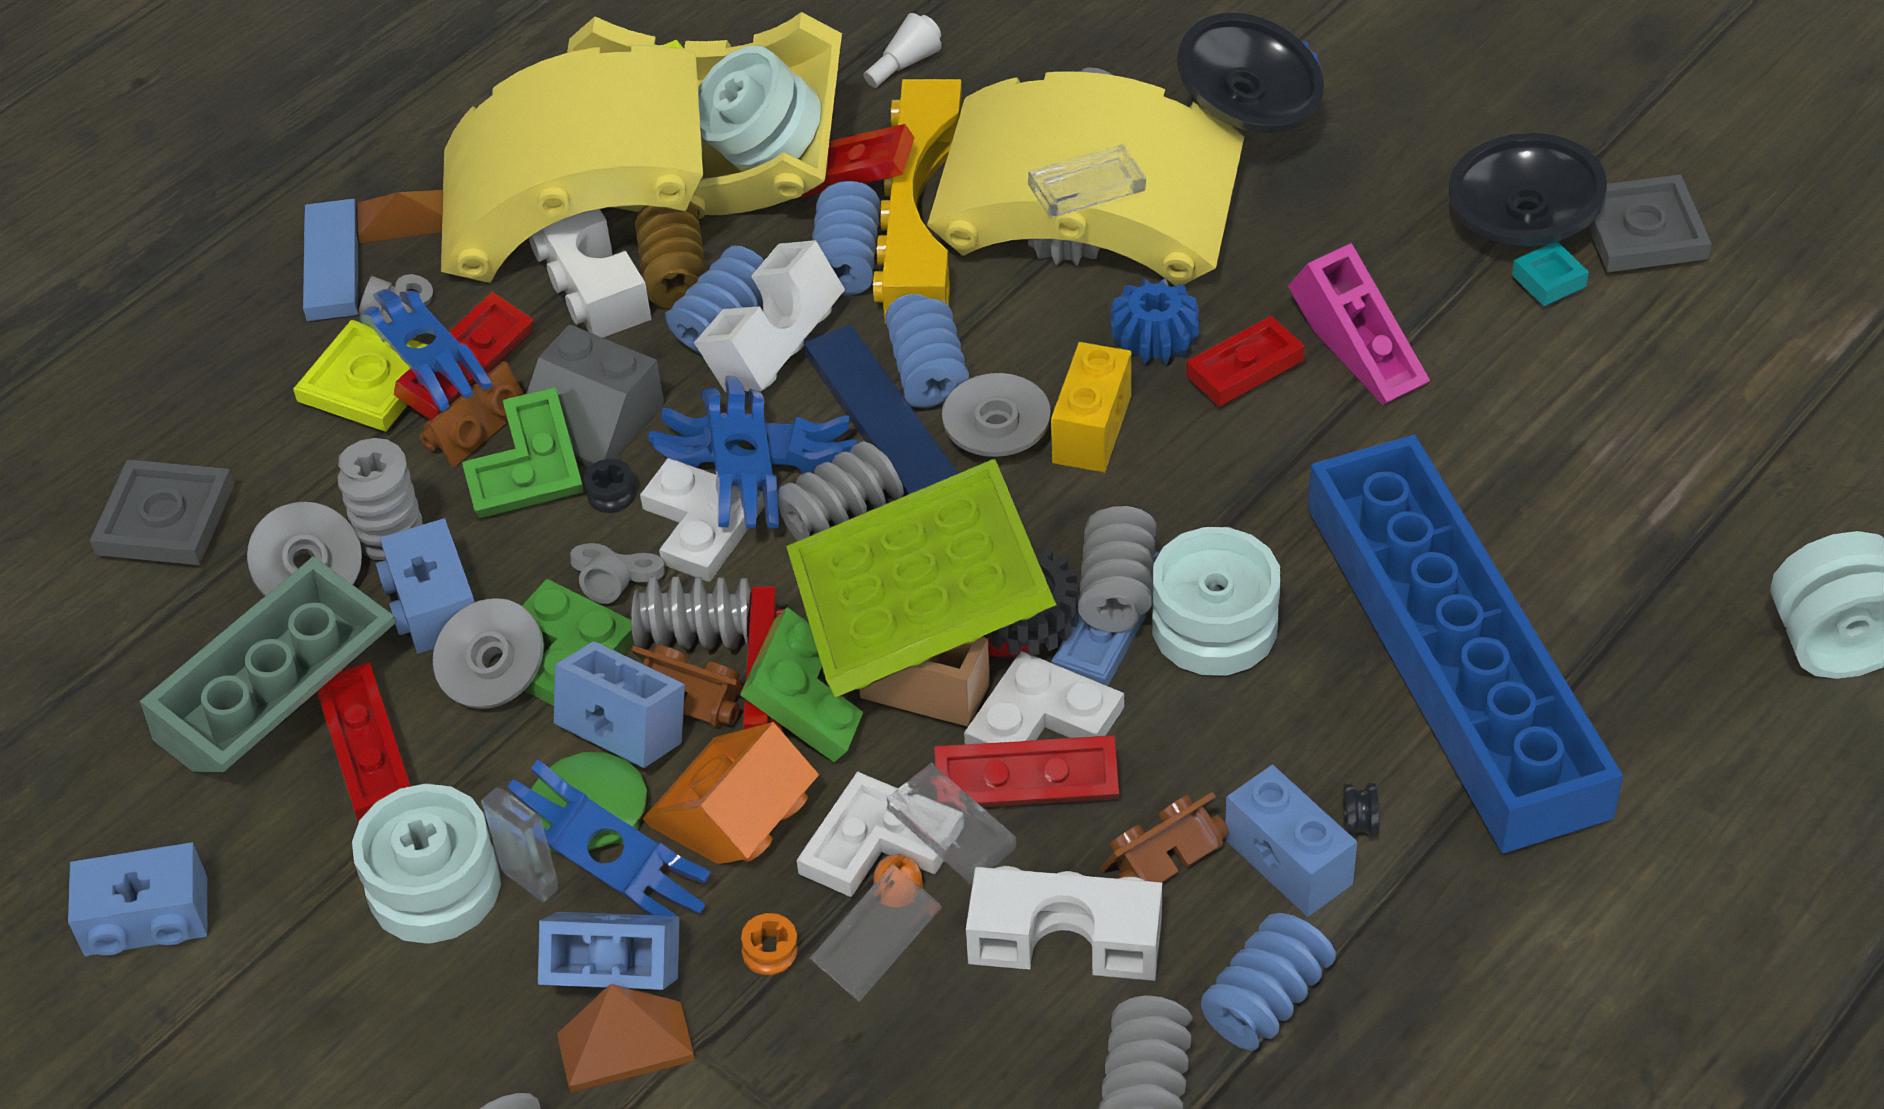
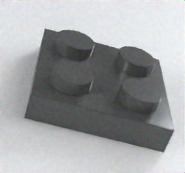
(1649, 225)
(162, 512)

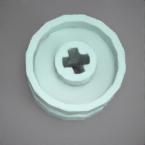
(756, 108)
(1215, 600)
(1834, 604)
(426, 863)

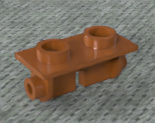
(472, 419)
(708, 690)
(1184, 829)

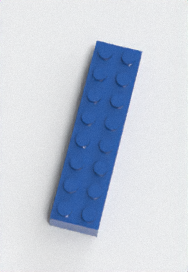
(1463, 645)

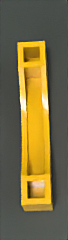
(909, 252)

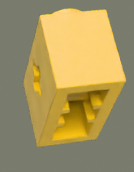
(1091, 407)

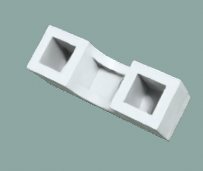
(599, 286)
(756, 343)
(1019, 907)

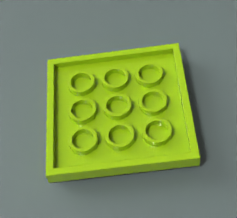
(917, 578)

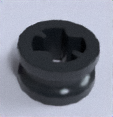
(607, 474)
(1361, 810)

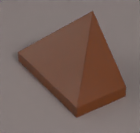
(400, 215)
(623, 1037)

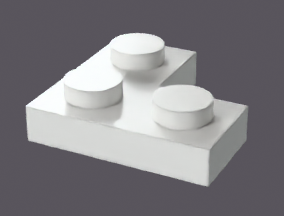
(692, 500)
(1041, 696)
(856, 835)

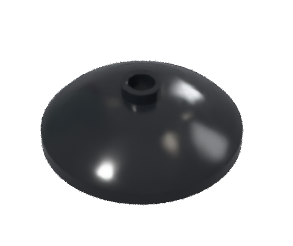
(1250, 72)
(1527, 189)

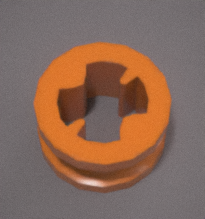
(752, 938)

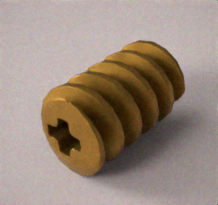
(669, 252)

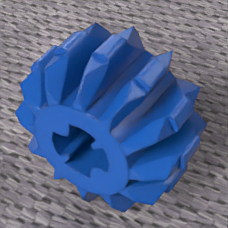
(1155, 320)

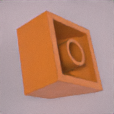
(734, 795)

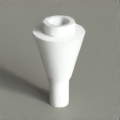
(914, 41)

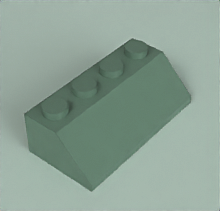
(262, 668)

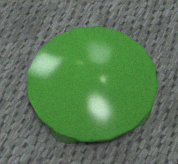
(607, 782)

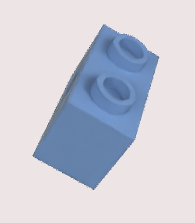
(427, 580)
(618, 704)
(1290, 840)
(138, 899)
(608, 950)

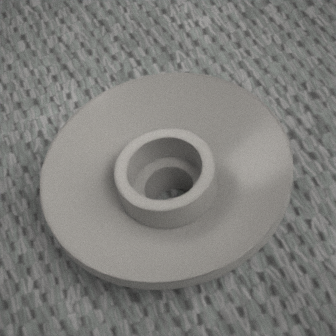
(996, 414)
(301, 530)
(471, 641)

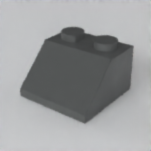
(602, 391)

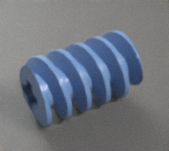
(848, 232)
(723, 286)
(925, 349)
(1266, 980)

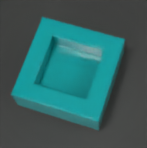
(1550, 273)

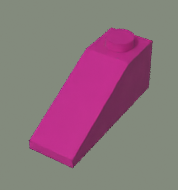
(1357, 324)

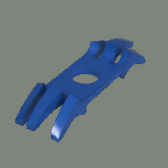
(425, 361)
(794, 444)
(735, 470)
(641, 856)

